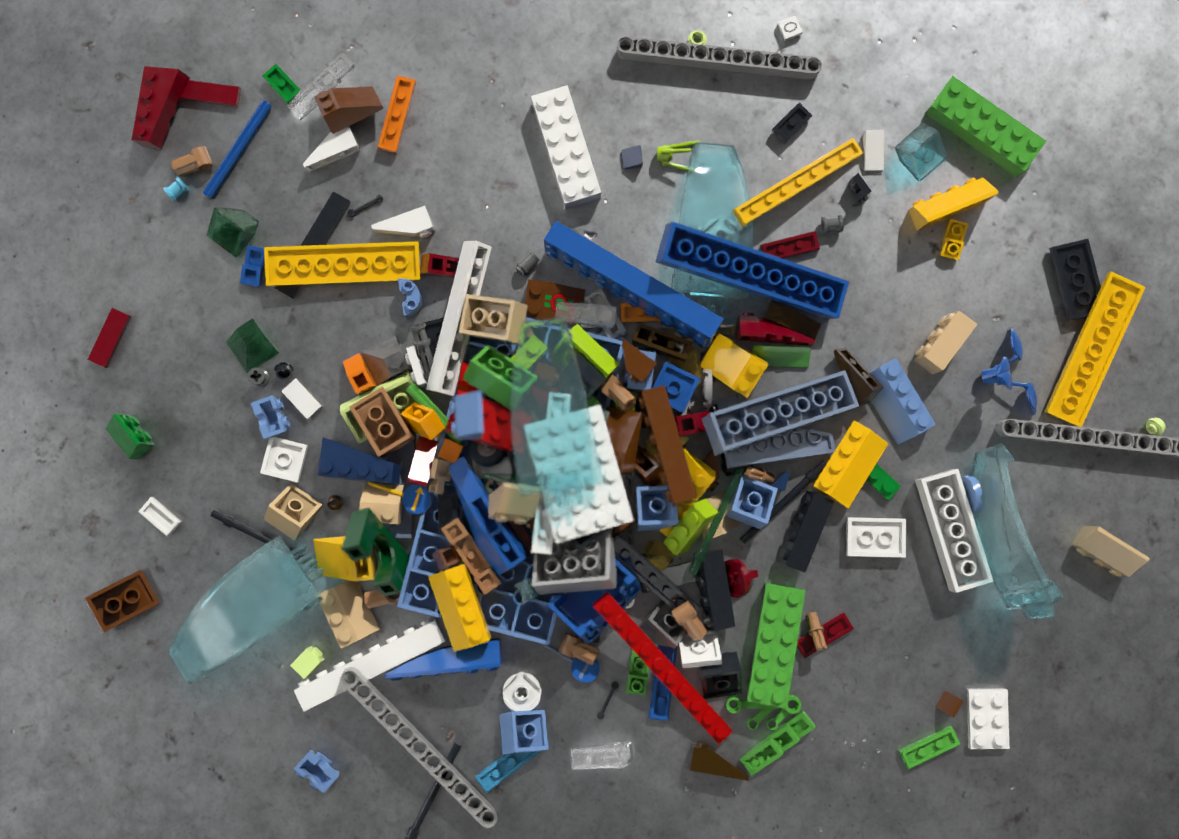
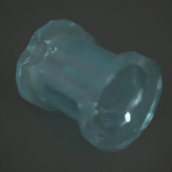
(526, 590)

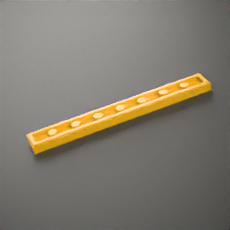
(797, 182)

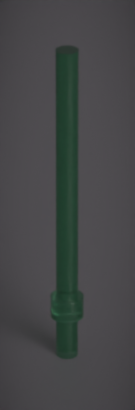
(700, 555)

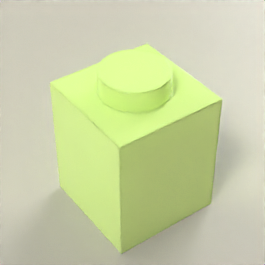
(308, 661)

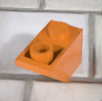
(359, 374)

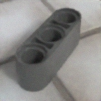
(676, 573)

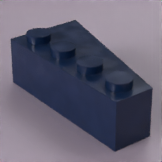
(353, 464)

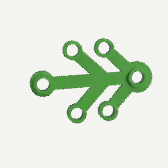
(765, 710)

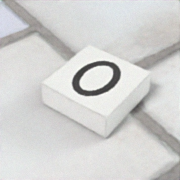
(789, 28)

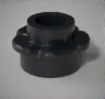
(283, 370)

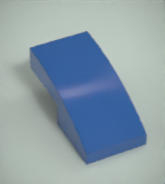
(254, 266)

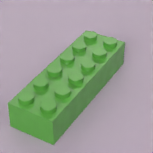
(985, 127)
(775, 645)

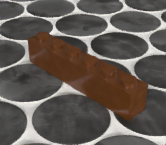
(668, 446)

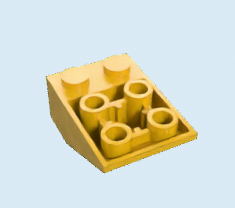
(338, 565)

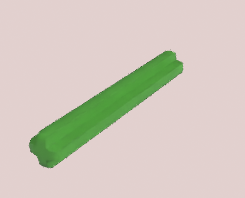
(418, 395)

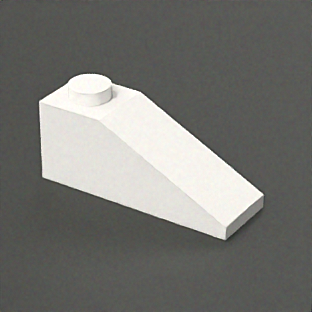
(332, 148)
(411, 224)

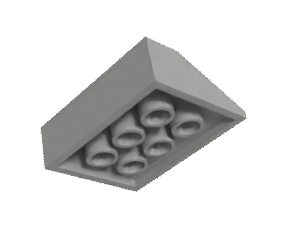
(576, 570)

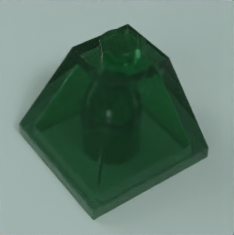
(232, 229)
(251, 345)

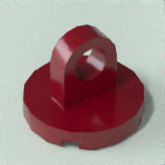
(739, 577)

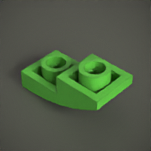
(637, 676)

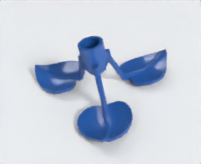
(1001, 373)

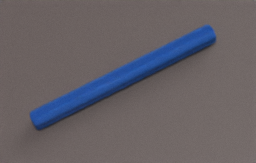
(237, 149)

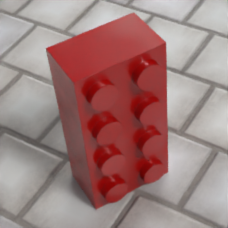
(495, 425)

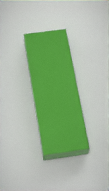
(929, 747)

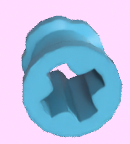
(176, 189)

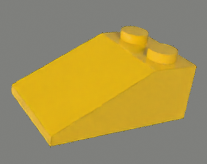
(734, 365)

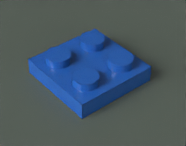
(678, 385)

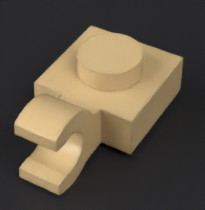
(440, 473)

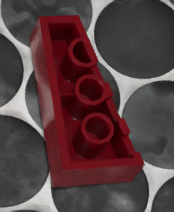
(156, 104)

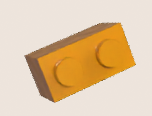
(422, 420)

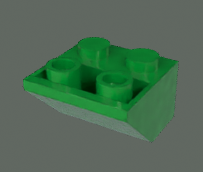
(129, 435)

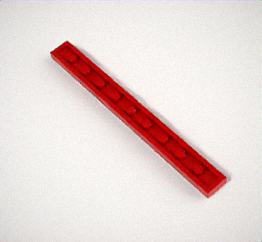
(662, 667)

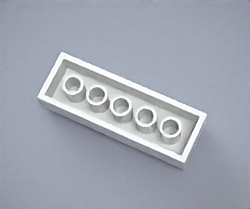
(566, 147)
(954, 530)

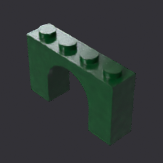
(364, 532)

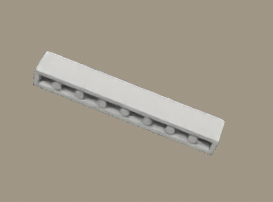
(451, 343)
(371, 664)

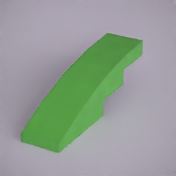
(777, 742)

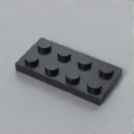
(1076, 277)

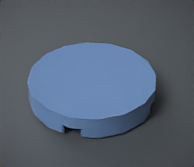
(973, 492)

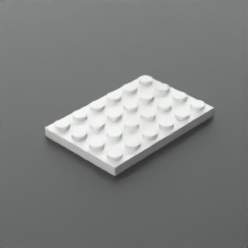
(602, 504)

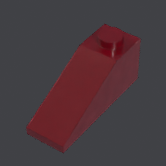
(438, 265)

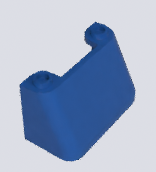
(577, 607)

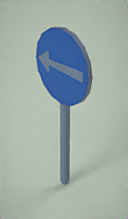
(581, 670)

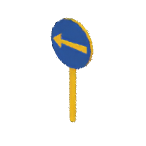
(415, 498)

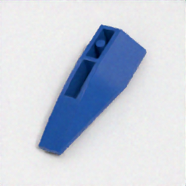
(494, 539)
(446, 660)

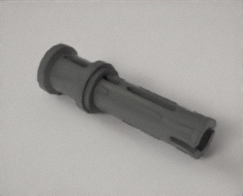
(421, 342)

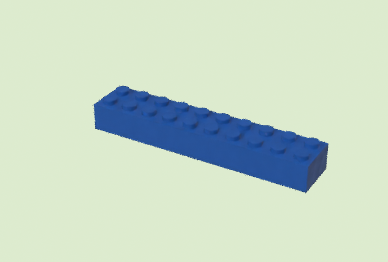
(751, 271)
(632, 284)

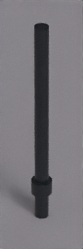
(811, 476)
(231, 521)
(413, 830)

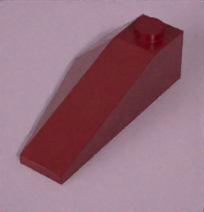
(761, 330)

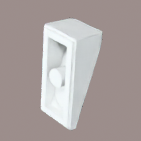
(873, 150)

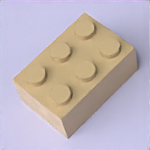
(492, 318)
(944, 342)

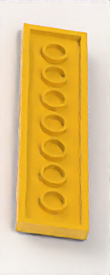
(342, 263)
(1094, 349)

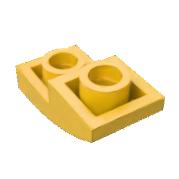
(953, 239)

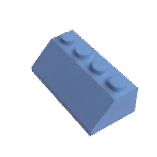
(899, 403)

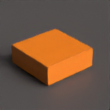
(450, 450)

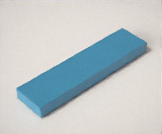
(502, 768)

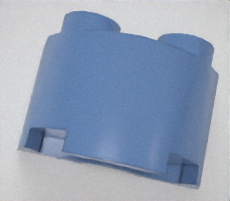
(414, 298)
(270, 416)
(318, 770)

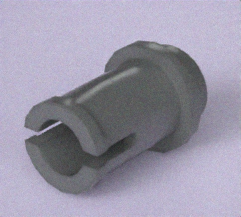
(528, 263)

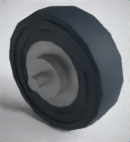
(486, 455)

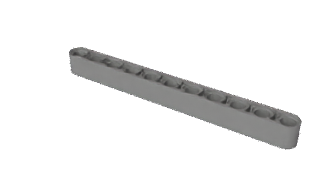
(727, 53)
(1112, 438)
(421, 756)

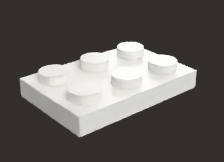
(875, 537)
(988, 718)

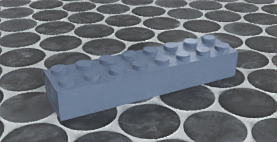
(779, 412)

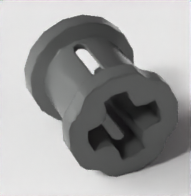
(832, 224)
(254, 372)

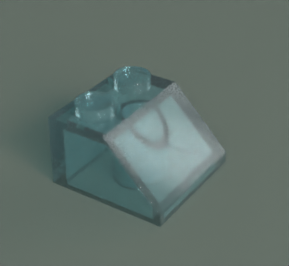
(921, 151)

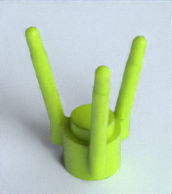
(665, 153)

